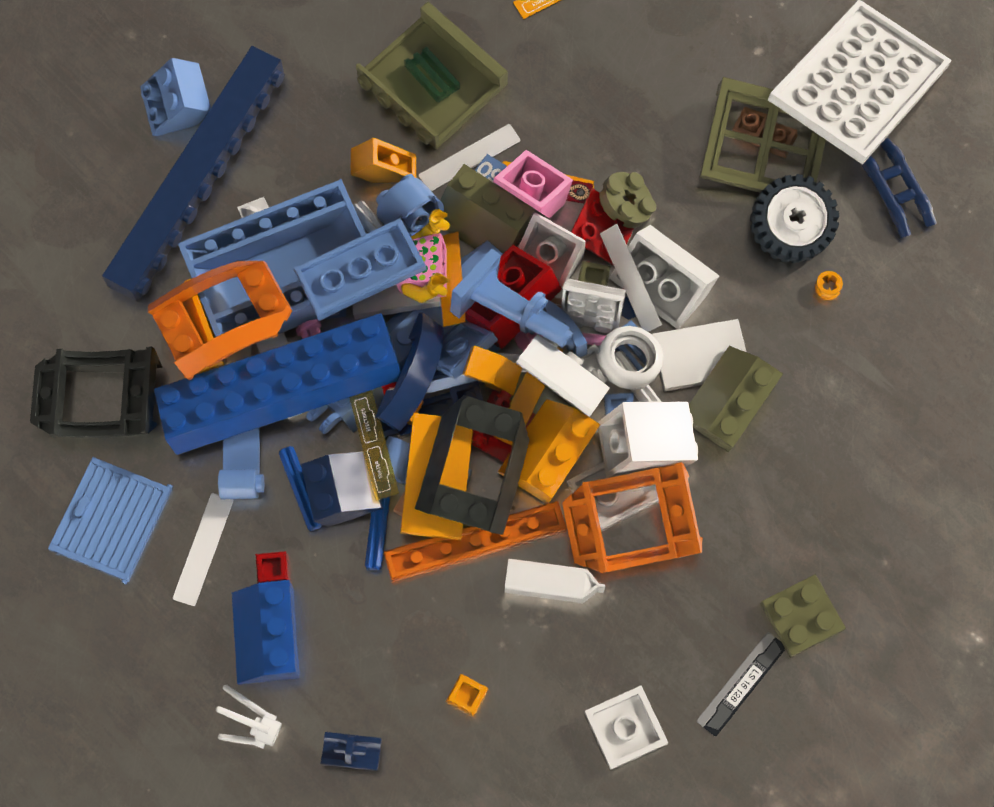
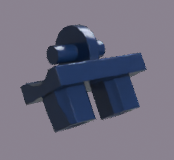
(351, 751)

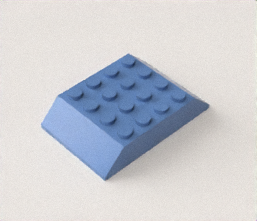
(283, 239)

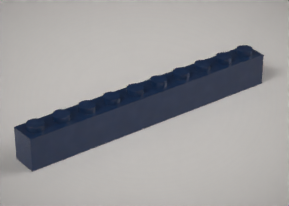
(194, 174)

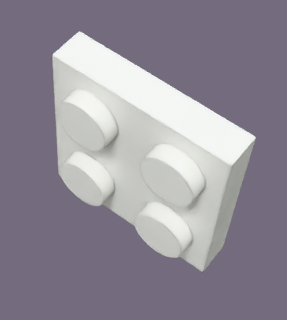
(626, 727)

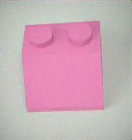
(535, 183)

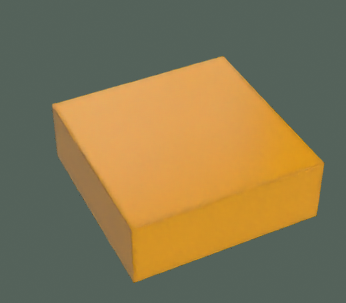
(467, 695)

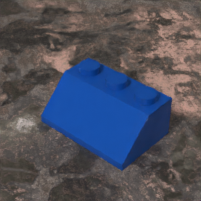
(265, 633)

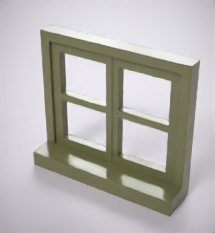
(754, 95)

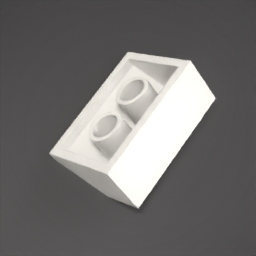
(670, 274)
(564, 374)

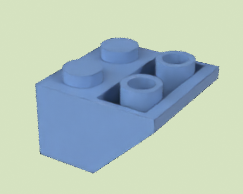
(175, 97)

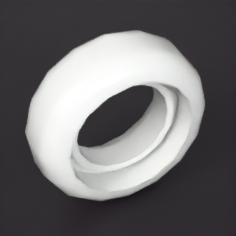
(639, 338)

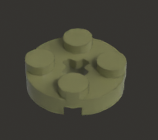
(633, 187)

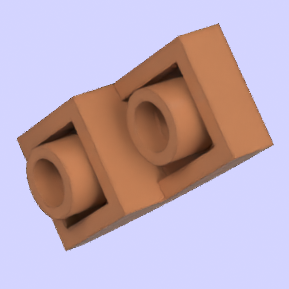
(752, 123)

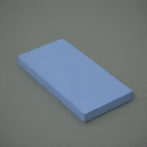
(359, 269)

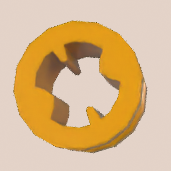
(828, 294)

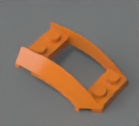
(181, 334)
(676, 512)

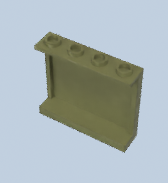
(397, 88)

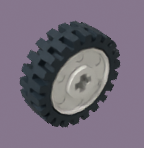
(793, 198)

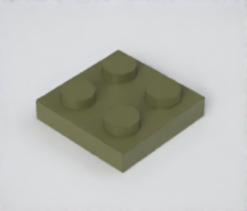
(802, 615)

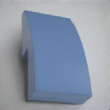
(577, 342)

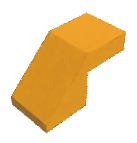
(492, 369)

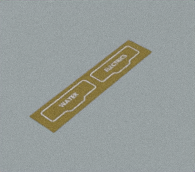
(374, 445)

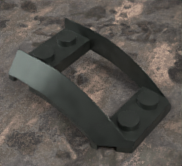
(137, 392)
(462, 505)

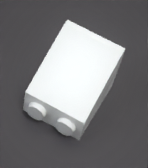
(647, 437)

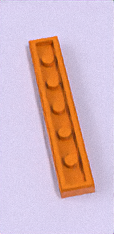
(475, 542)

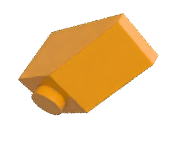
(381, 162)

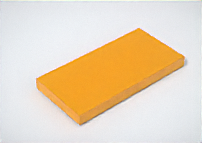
(454, 475)

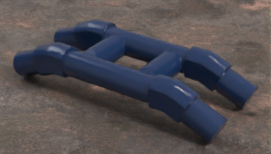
(894, 202)

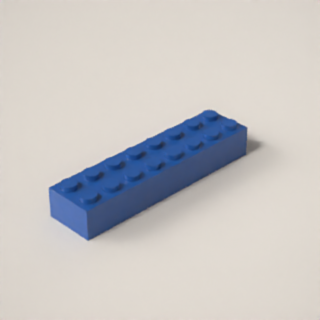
(277, 384)

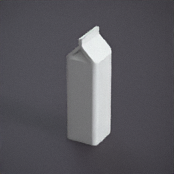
(550, 581)

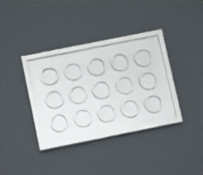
(859, 81)

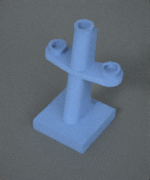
(485, 288)

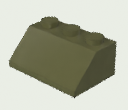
(484, 211)
(732, 396)

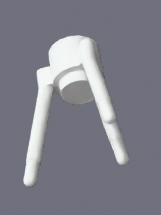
(264, 729)

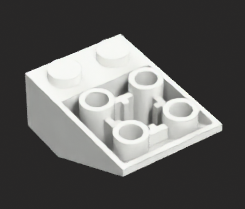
(593, 304)

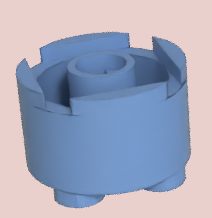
(409, 201)

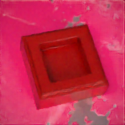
(272, 567)

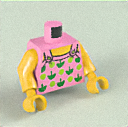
(433, 251)

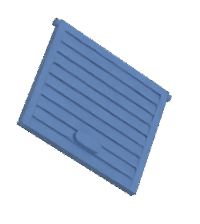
(110, 519)

